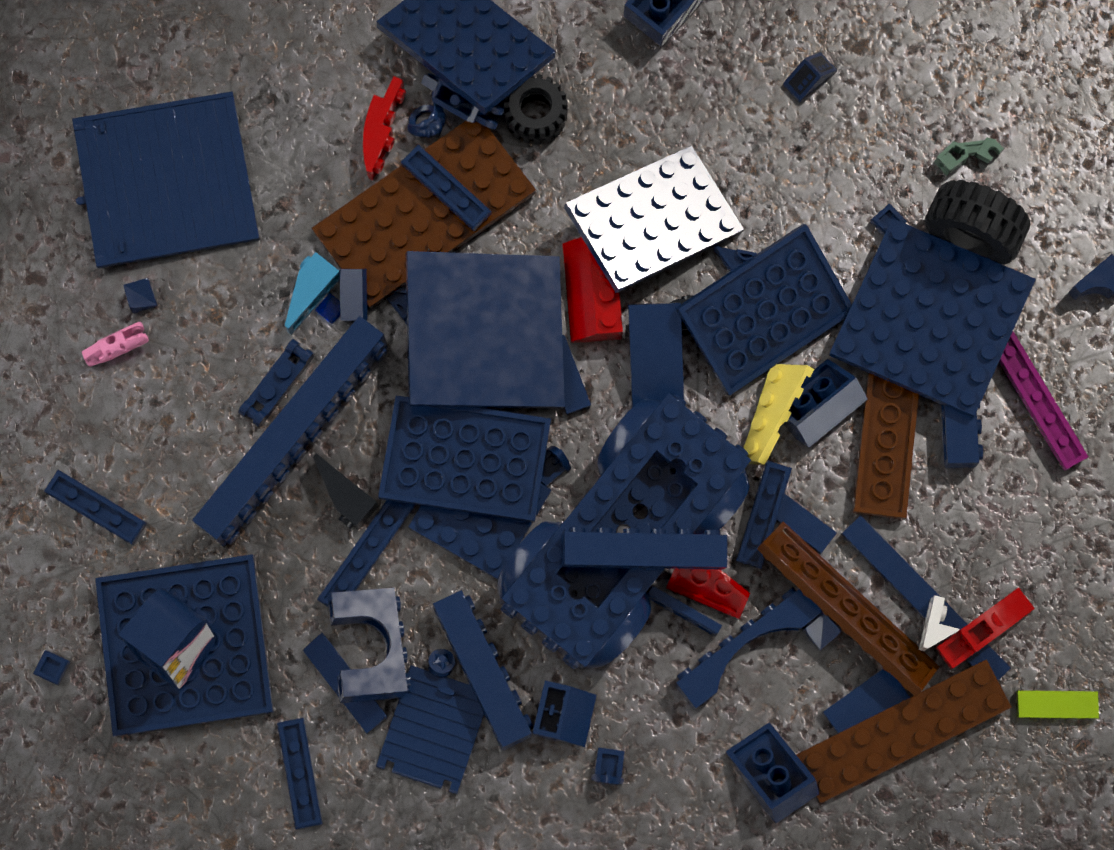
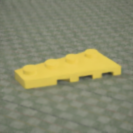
(778, 394)

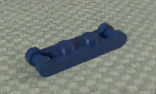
(276, 383)

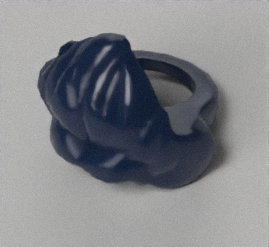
(430, 127)

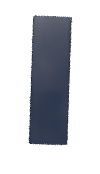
(329, 665)

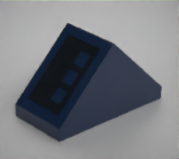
(809, 76)

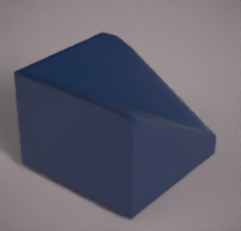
(140, 295)
(821, 631)

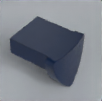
(554, 465)
(609, 767)

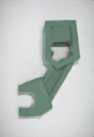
(948, 163)

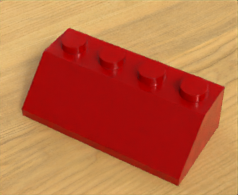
(591, 300)

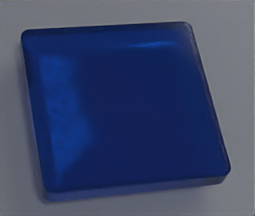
(329, 308)

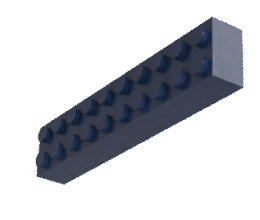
(292, 432)

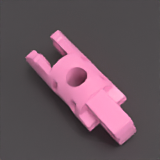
(115, 344)

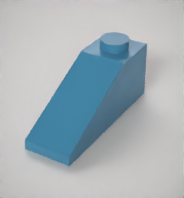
(312, 285)

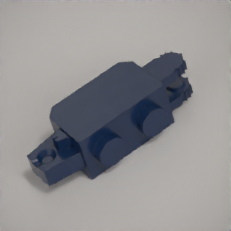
(455, 103)

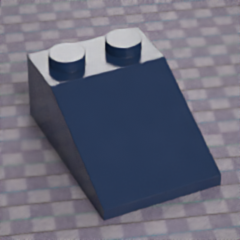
(773, 772)

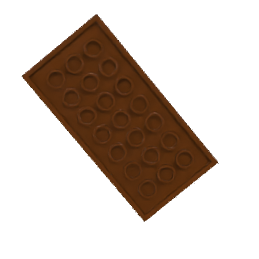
(405, 216)

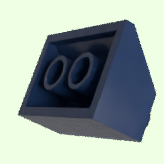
(824, 403)

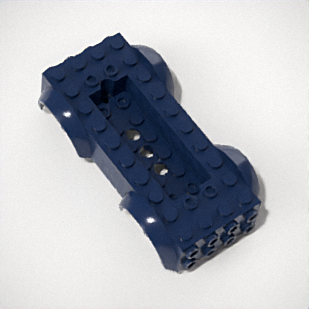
(652, 458)

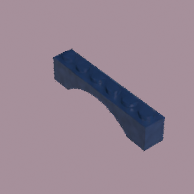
(790, 615)

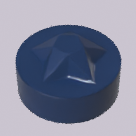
(441, 662)

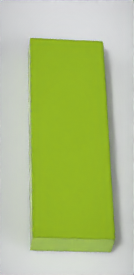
(1057, 704)

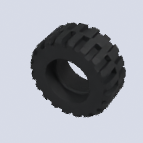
(978, 220)

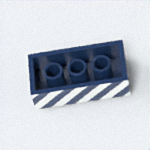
(659, 17)

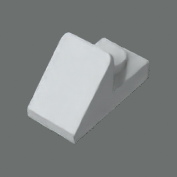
(933, 631)

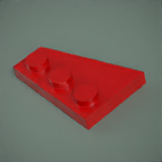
(710, 588)

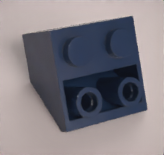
(564, 714)

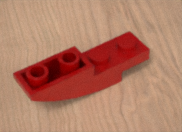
(377, 135)
(985, 628)

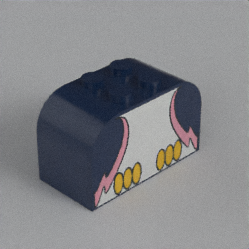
(169, 636)

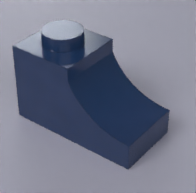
(1097, 281)

